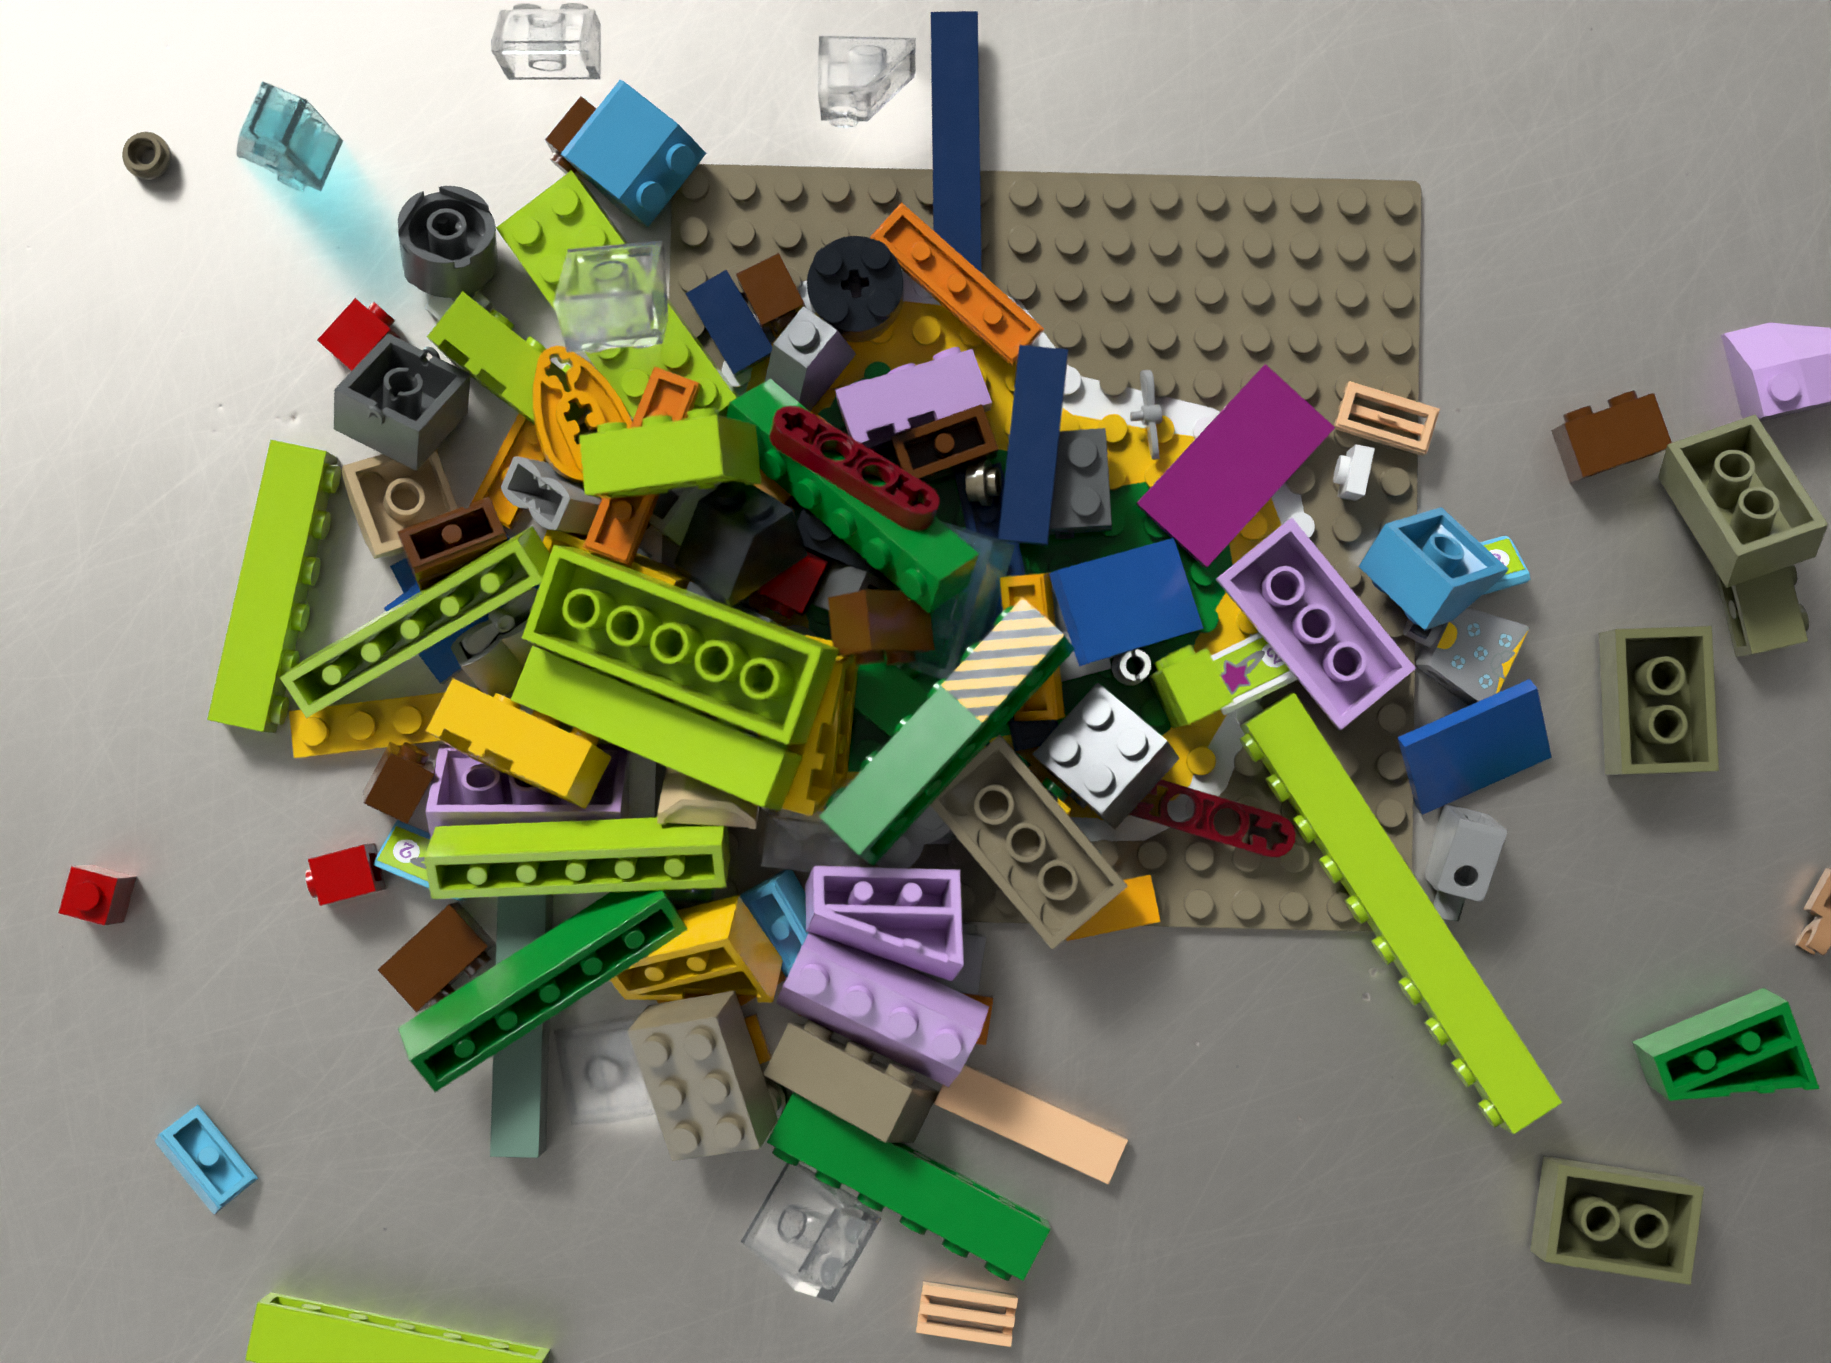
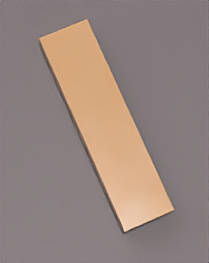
(1033, 1123)

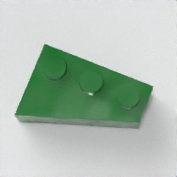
(1728, 1050)

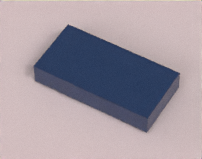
(730, 323)

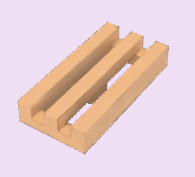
(1347, 407)
(964, 1332)

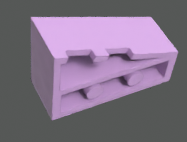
(912, 397)
(891, 914)

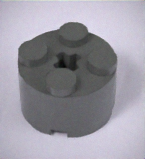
(447, 242)

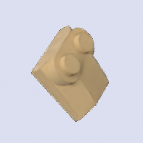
(394, 497)
(696, 802)

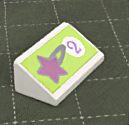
(1251, 671)

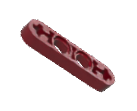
(794, 433)
(1202, 825)

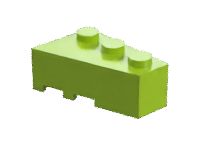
(495, 354)
(669, 455)

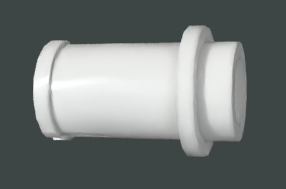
(1120, 671)

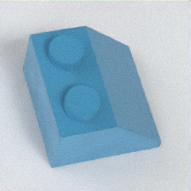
(633, 153)
(1431, 567)

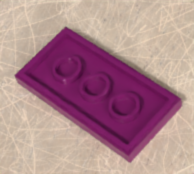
(1235, 466)

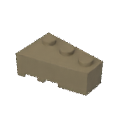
(851, 1083)

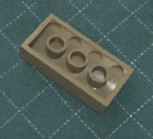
(1027, 843)

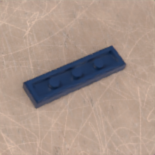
(1033, 445)

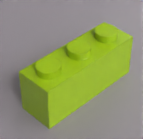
(1189, 686)

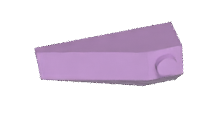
(1779, 368)

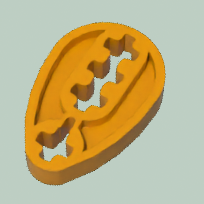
(552, 403)

